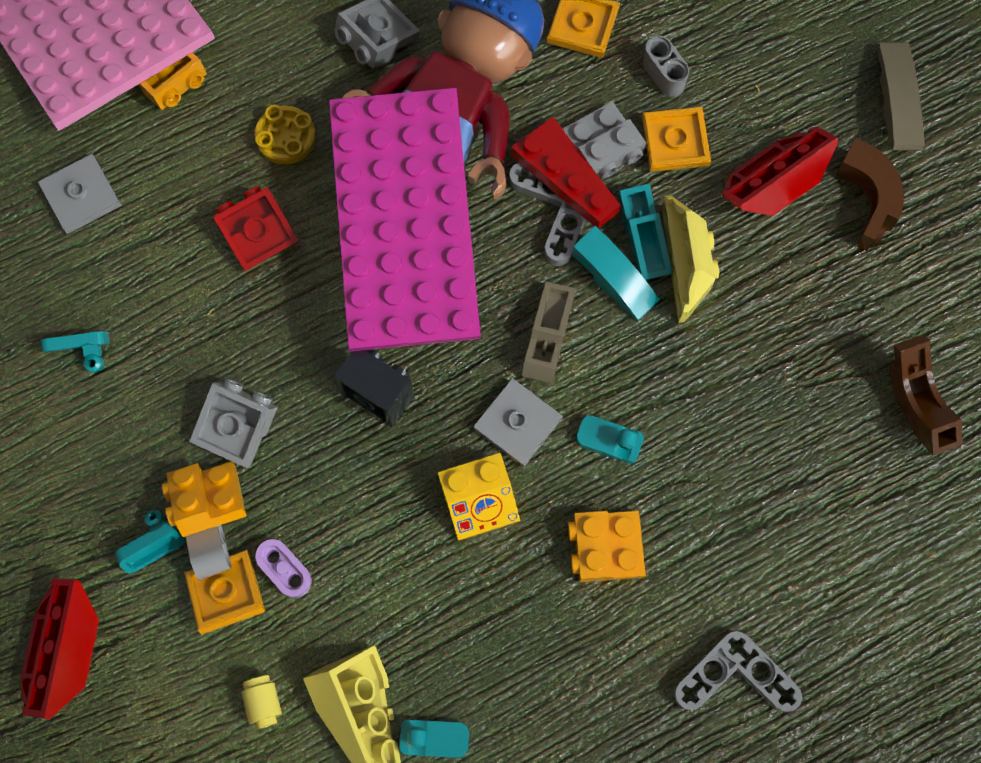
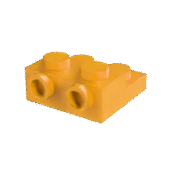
(170, 83)
(203, 497)
(607, 546)

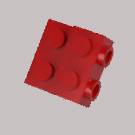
(254, 227)

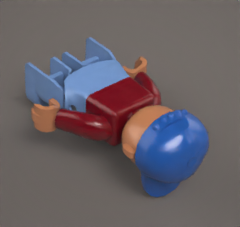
(481, 47)

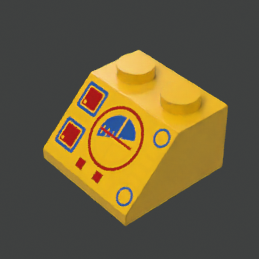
(479, 496)

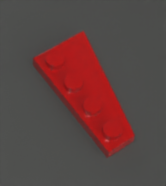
(564, 170)

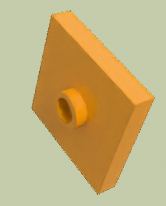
(583, 25)
(676, 139)
(226, 595)

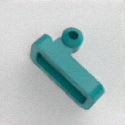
(89, 342)
(609, 439)
(151, 545)
(434, 738)

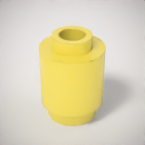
(261, 701)

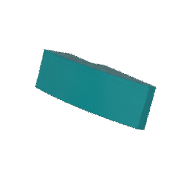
(644, 231)
(615, 273)

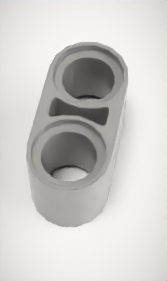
(668, 65)
(208, 552)

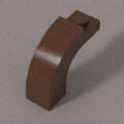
(881, 184)
(919, 397)

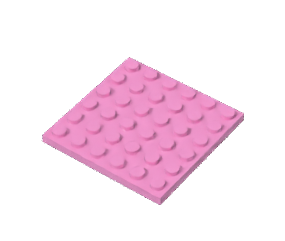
(95, 49)

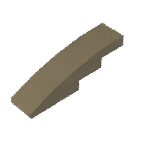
(901, 97)

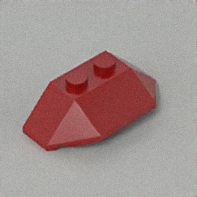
(781, 172)
(58, 649)

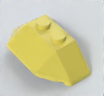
(689, 254)

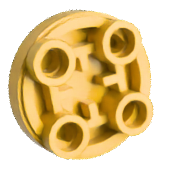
(285, 134)

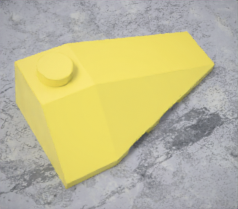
(354, 706)

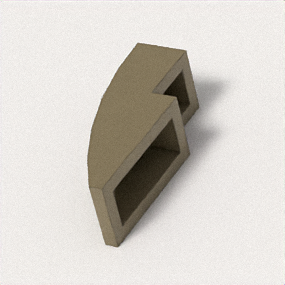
(548, 332)

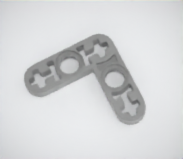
(565, 211)
(730, 664)

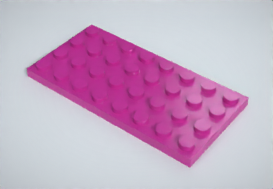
(403, 220)

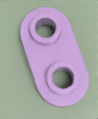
(284, 569)

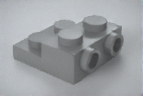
(374, 31)
(606, 140)
(233, 422)

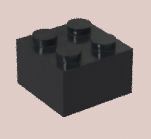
(375, 385)

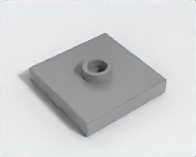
(79, 193)
(518, 422)

